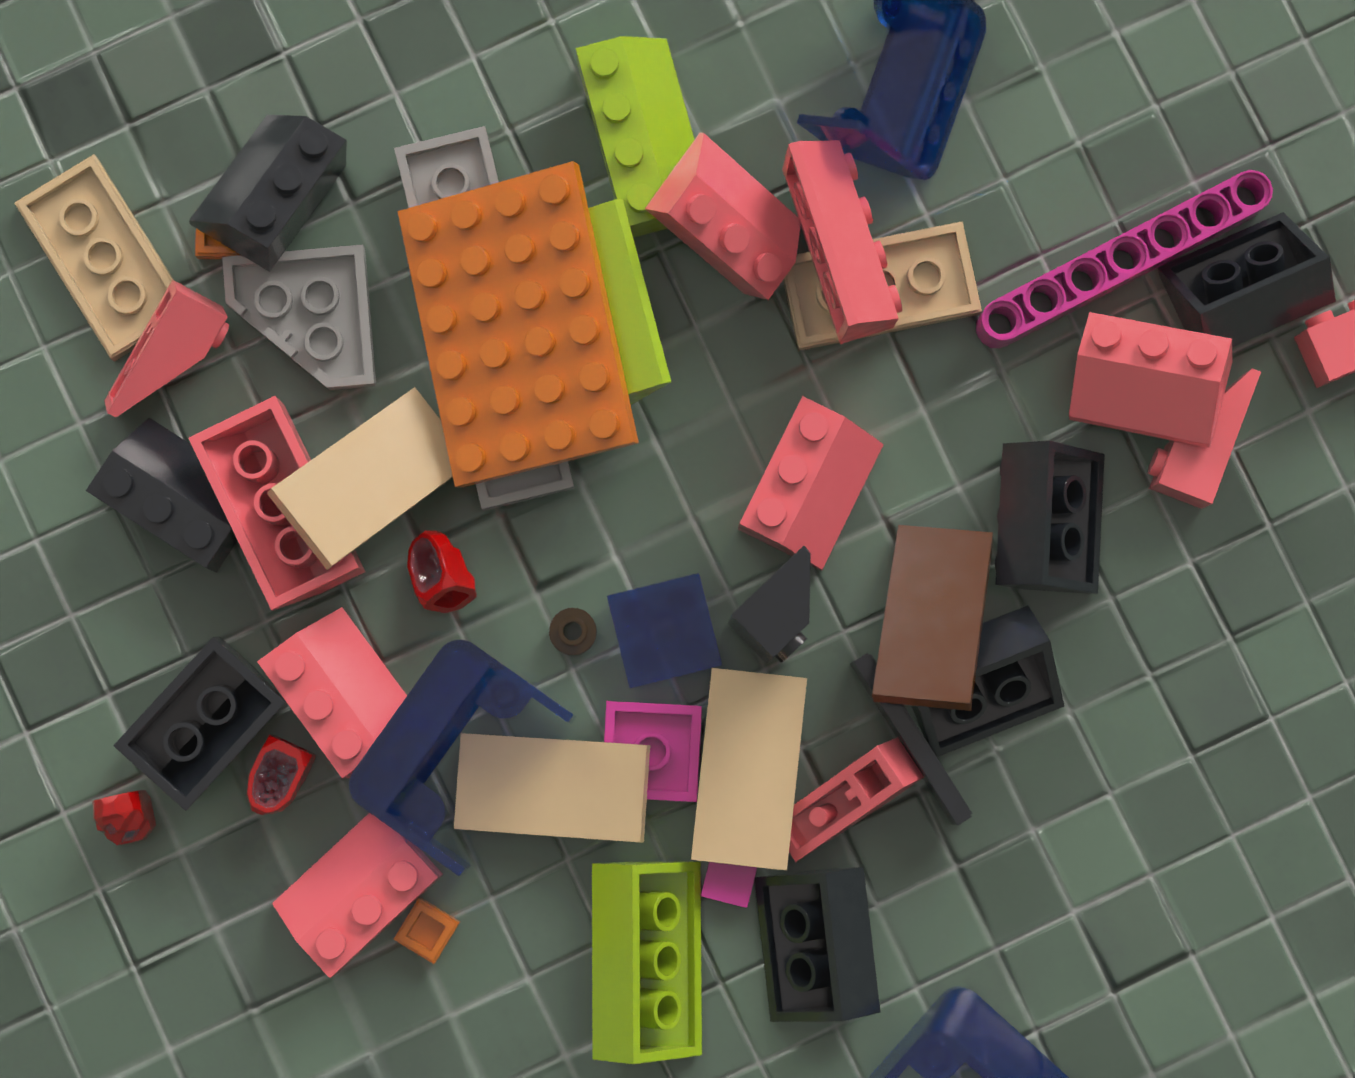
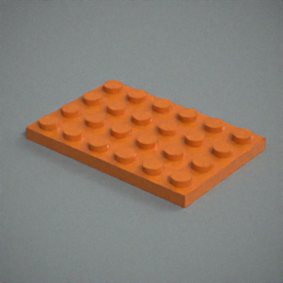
(517, 325)

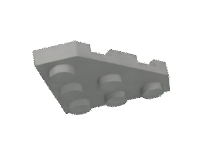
(311, 309)

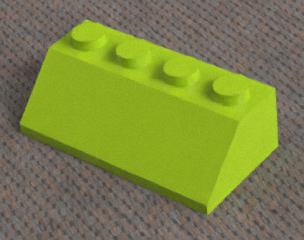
(636, 118)
(629, 301)
(646, 961)

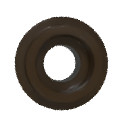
(572, 647)

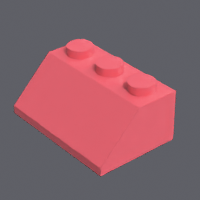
(728, 219)
(1150, 379)
(811, 483)
(335, 687)
(354, 893)

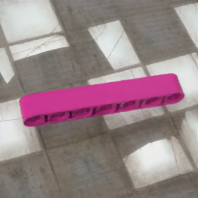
(1142, 247)

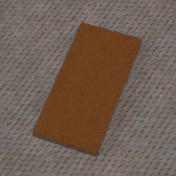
(933, 618)

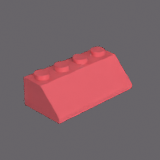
(840, 239)
(242, 464)

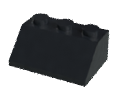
(272, 187)
(1250, 281)
(164, 489)
(1049, 517)
(777, 611)
(1011, 686)
(200, 722)
(817, 945)

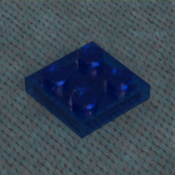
(664, 630)

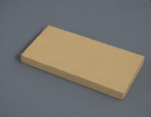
(98, 252)
(926, 267)
(366, 479)
(749, 769)
(552, 787)

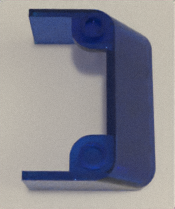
(912, 88)
(422, 730)
(967, 1030)

